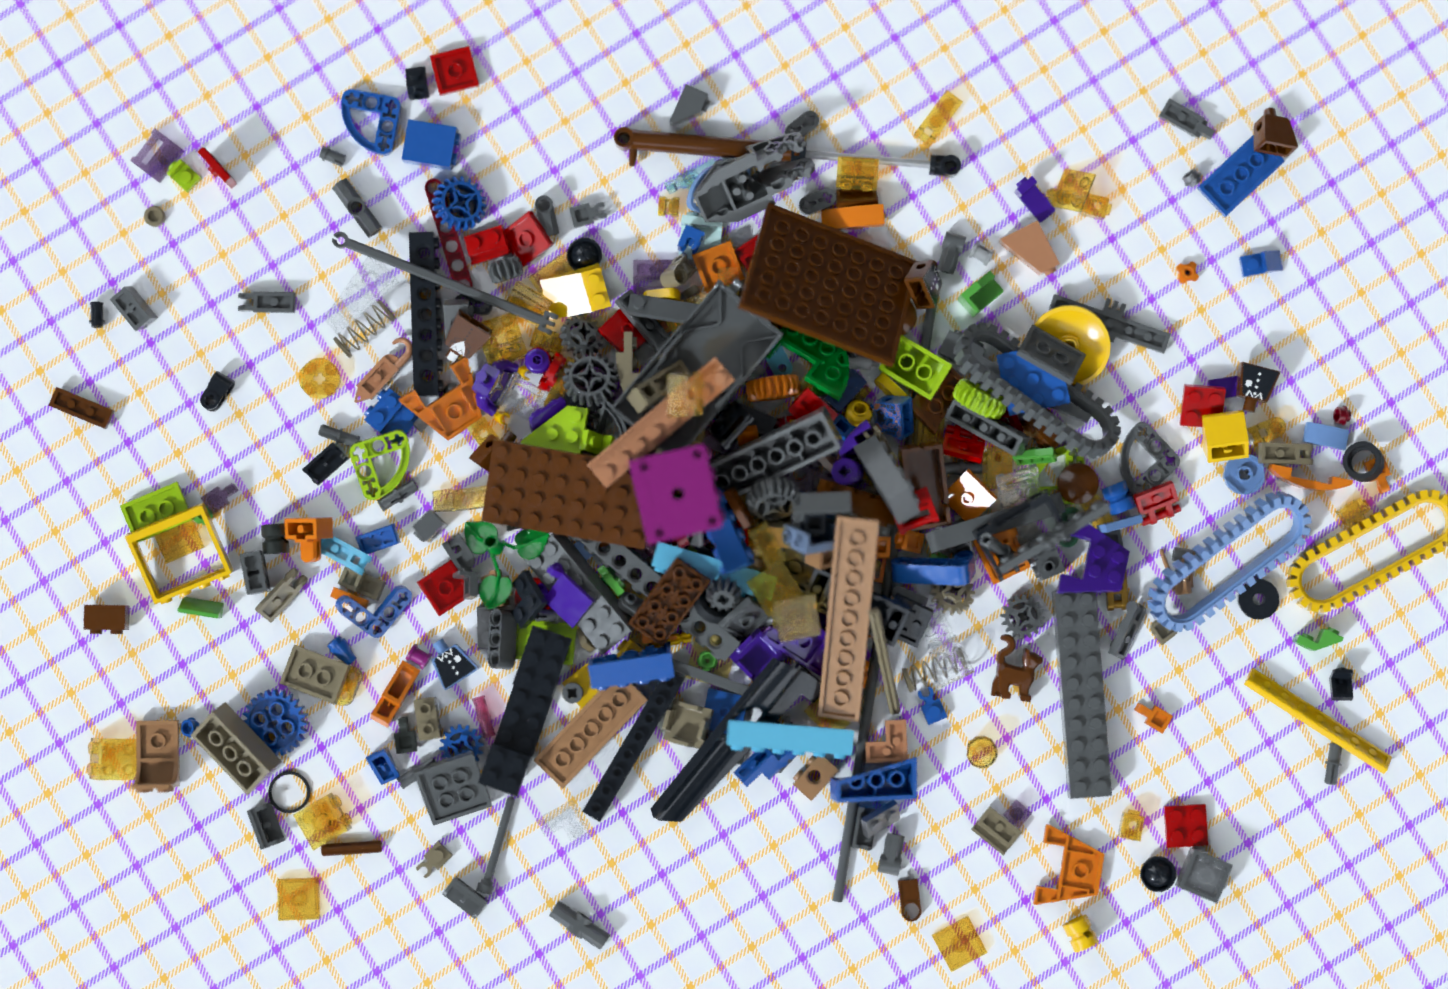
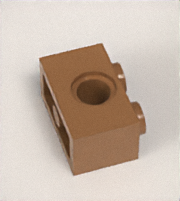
(812, 788)

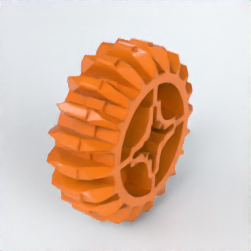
(773, 388)

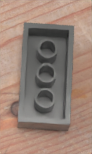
(888, 479)

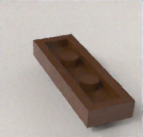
(81, 408)

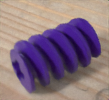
(852, 478)

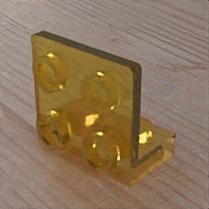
(505, 340)

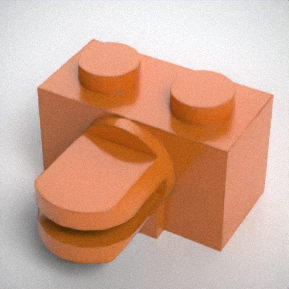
(309, 533)

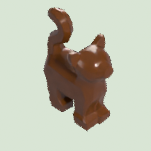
(1014, 675)

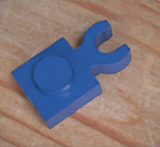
(932, 709)

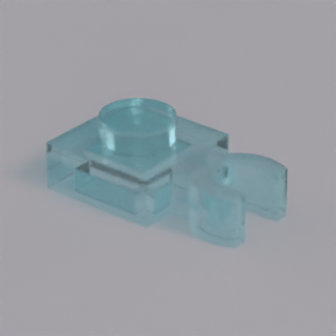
(682, 181)

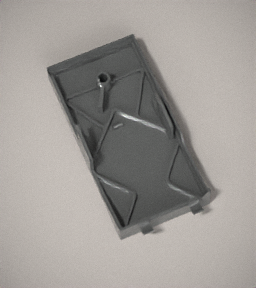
(711, 331)

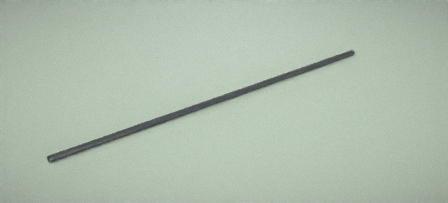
(872, 677)

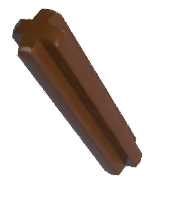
(351, 848)

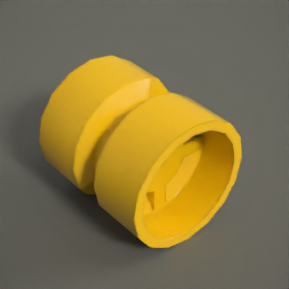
(1080, 933)

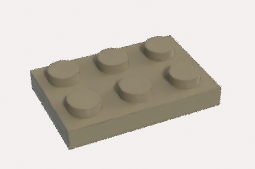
(315, 674)

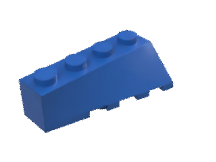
(730, 541)
(631, 667)
(885, 783)

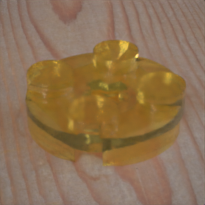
(312, 370)

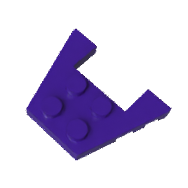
(1103, 565)

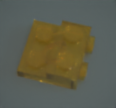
(323, 821)

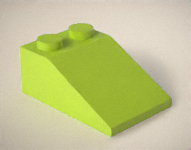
(917, 368)

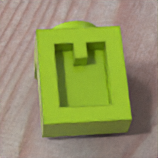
(183, 175)
(594, 442)

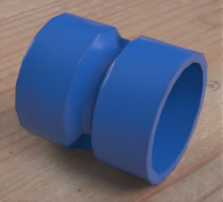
(1118, 498)

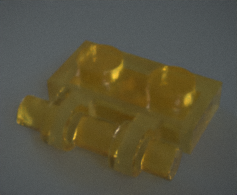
(678, 394)

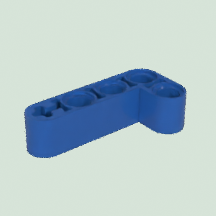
(934, 570)

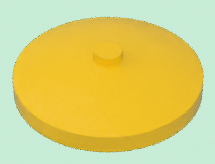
(1082, 331)

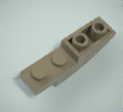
(626, 362)

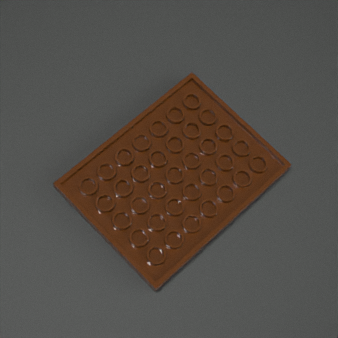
(828, 285)

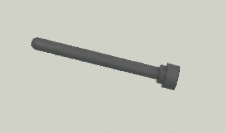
(485, 885)

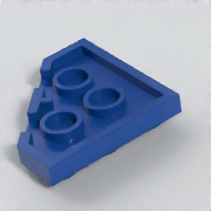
(1032, 381)

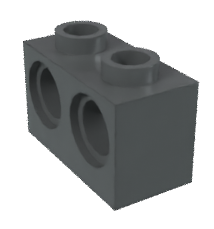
(255, 572)

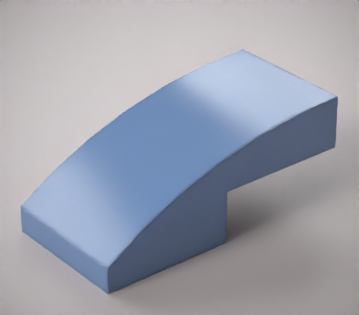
(1325, 436)

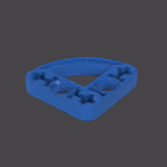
(380, 108)

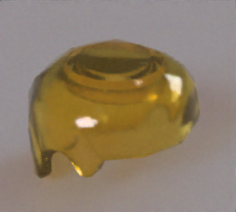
(982, 752)

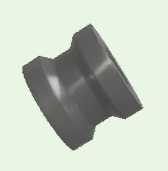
(574, 694)

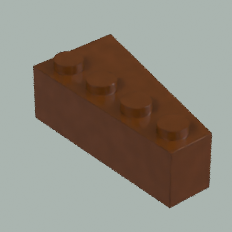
(862, 503)

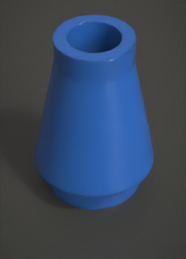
(341, 650)

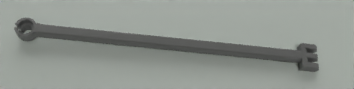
(449, 283)

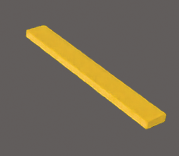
(1318, 720)

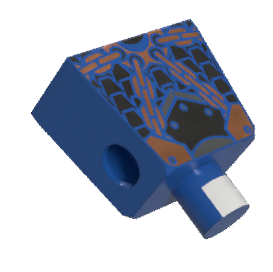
(894, 415)

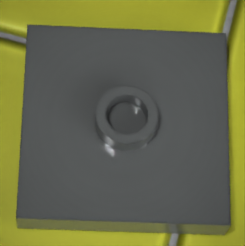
(744, 619)

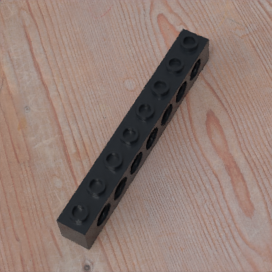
(425, 389)
(632, 747)

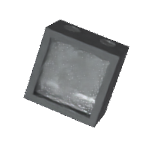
(1203, 875)

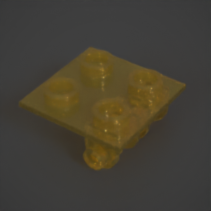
(1071, 190)

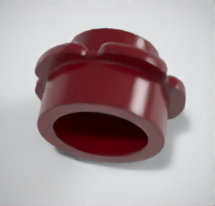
(1342, 415)

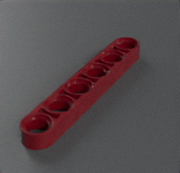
(444, 237)

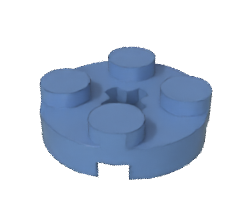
(1244, 486)

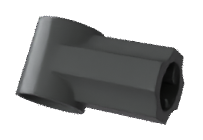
(547, 218)
(952, 248)
(891, 858)

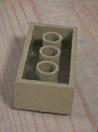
(236, 748)

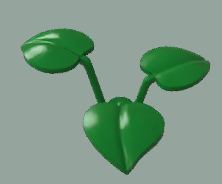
(484, 537)

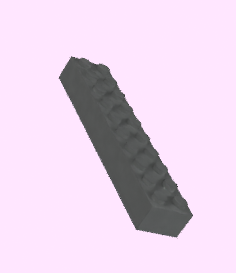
(1081, 695)

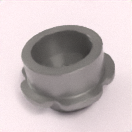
(1191, 178)

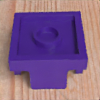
(755, 655)

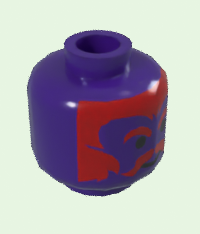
(545, 360)

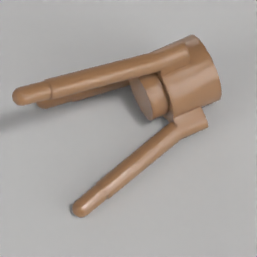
(1184, 586)

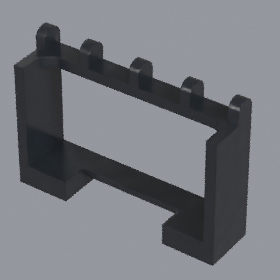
(991, 526)

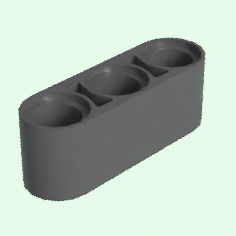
(502, 639)

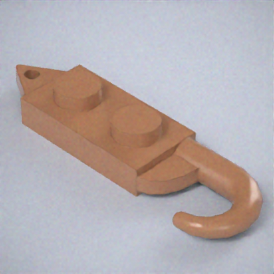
(382, 372)

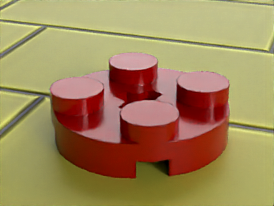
(549, 378)

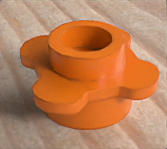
(1183, 277)

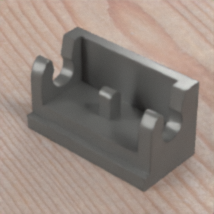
(133, 308)
(265, 825)
(859, 841)
(465, 897)

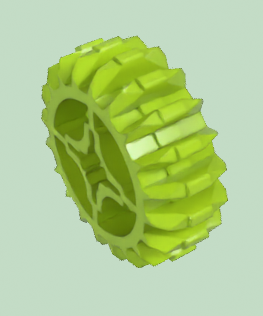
(978, 400)

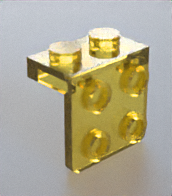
(112, 759)

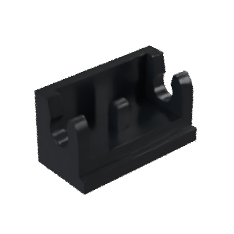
(325, 463)

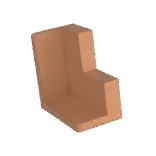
(894, 747)

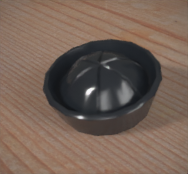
(583, 253)
(1158, 874)

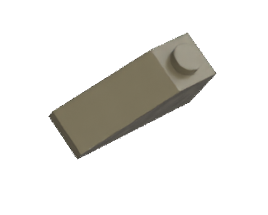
(655, 388)

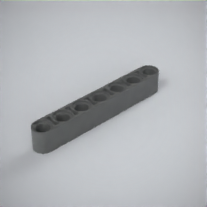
(962, 532)

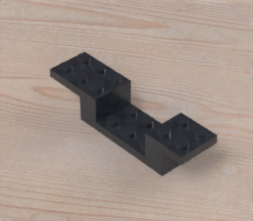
(901, 617)
(525, 711)

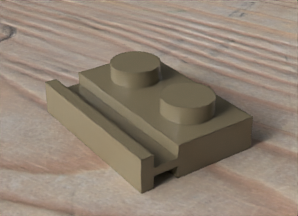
(996, 830)

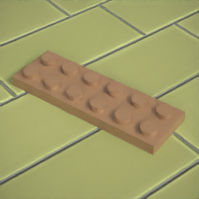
(589, 732)

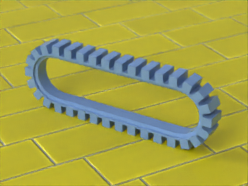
(1235, 583)

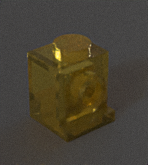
(1090, 211)
(478, 426)
(1353, 512)
(1124, 829)

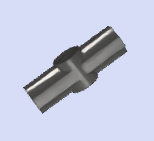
(349, 198)
(579, 925)

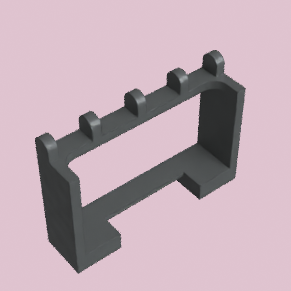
(820, 504)

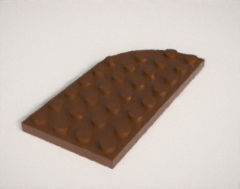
(559, 495)

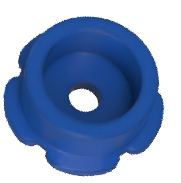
(189, 726)

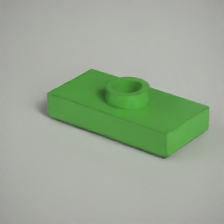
(1036, 455)

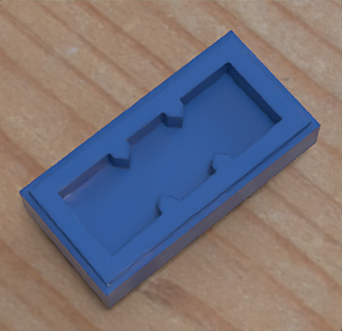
(378, 539)

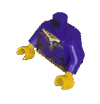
(491, 383)

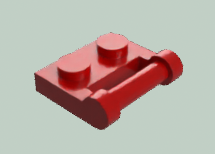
(925, 503)

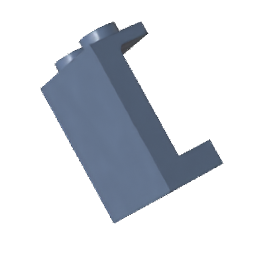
(807, 545)

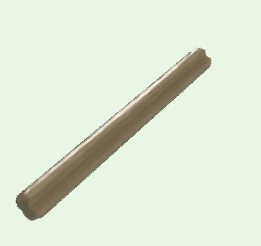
(884, 661)

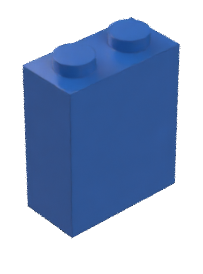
(431, 144)

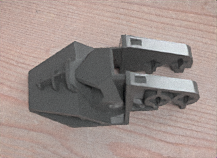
(733, 194)

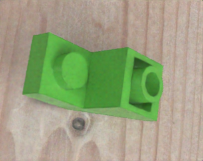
(1324, 639)

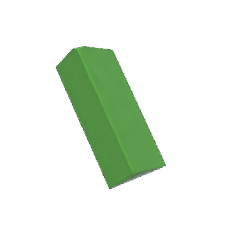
(201, 607)

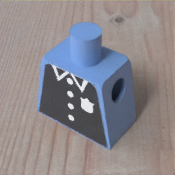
(452, 664)

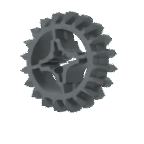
(606, 381)
(772, 499)

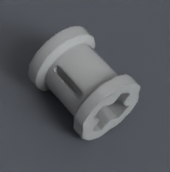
(981, 253)

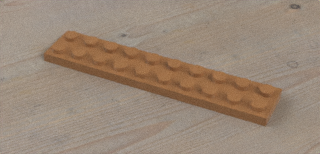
(848, 617)

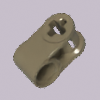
(677, 272)

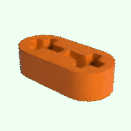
(336, 593)

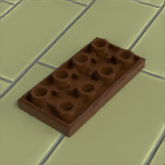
(669, 601)

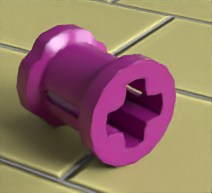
(418, 656)

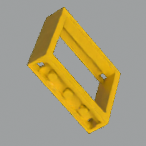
(185, 588)

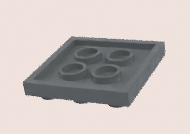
(452, 788)

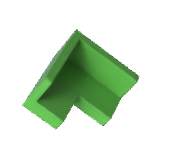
(980, 294)

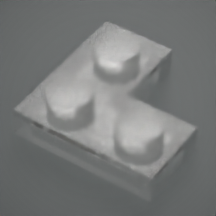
(565, 817)

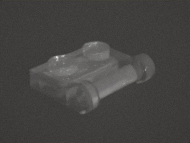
(518, 403)
(1017, 492)

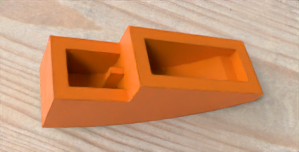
(854, 217)
(395, 694)

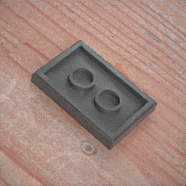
(1051, 354)

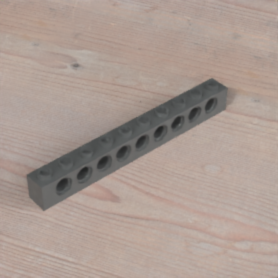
(640, 585)

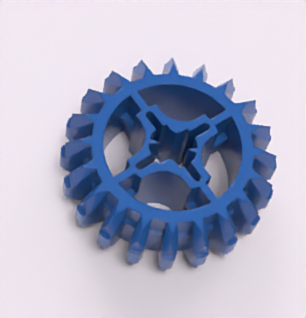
(463, 211)

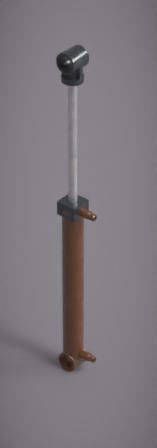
(735, 147)

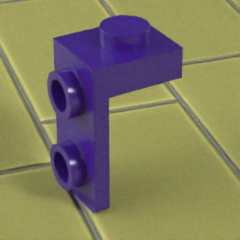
(1034, 199)

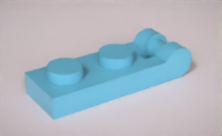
(344, 554)

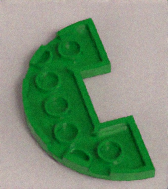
(829, 362)

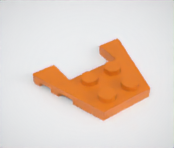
(451, 411)
(1079, 869)

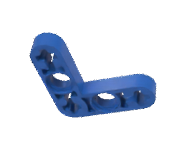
(373, 619)

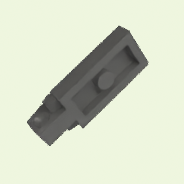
(1186, 120)

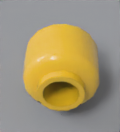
(857, 412)

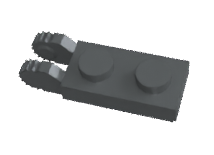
(269, 302)

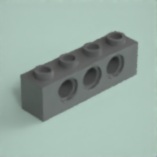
(991, 430)

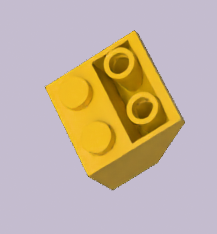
(1225, 436)

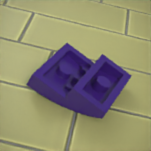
(853, 439)

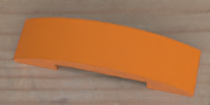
(1284, 474)

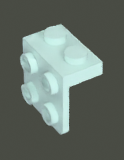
(712, 231)

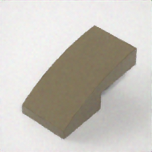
(365, 584)

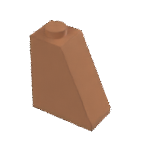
(1032, 249)

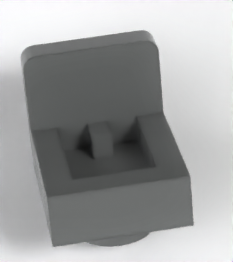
(471, 583)

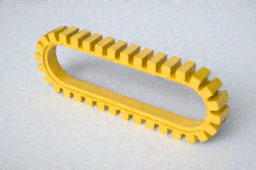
(1344, 538)

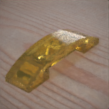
(458, 500)

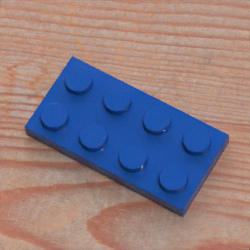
(1238, 177)

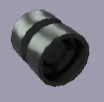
(274, 539)

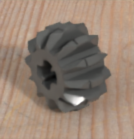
(505, 269)
(723, 593)

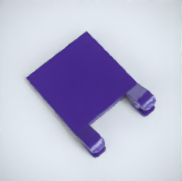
(566, 596)

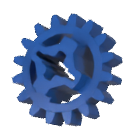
(448, 742)

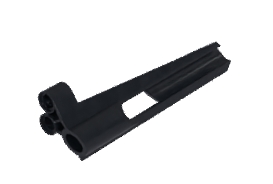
(771, 692)

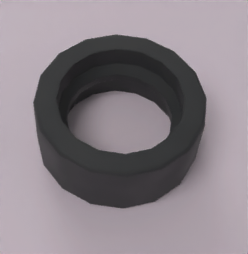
(1352, 450)

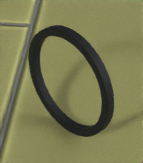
(270, 792)

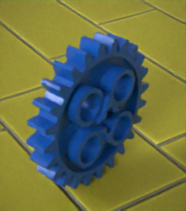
(290, 713)

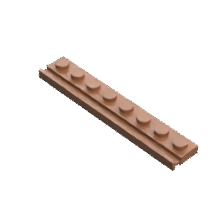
(654, 428)

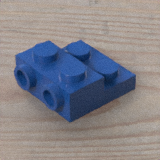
(390, 415)

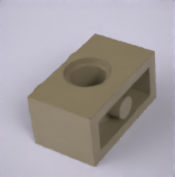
(427, 718)

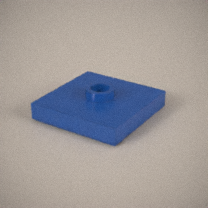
(721, 703)

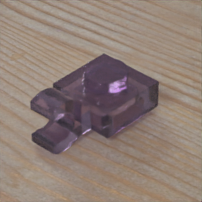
(217, 498)

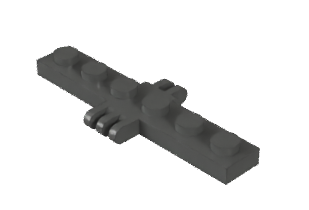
(1121, 327)
(1048, 539)

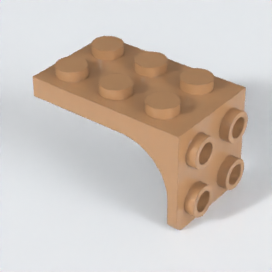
(157, 756)

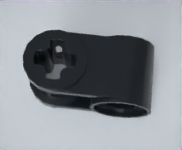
(218, 389)

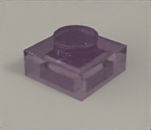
(1017, 814)

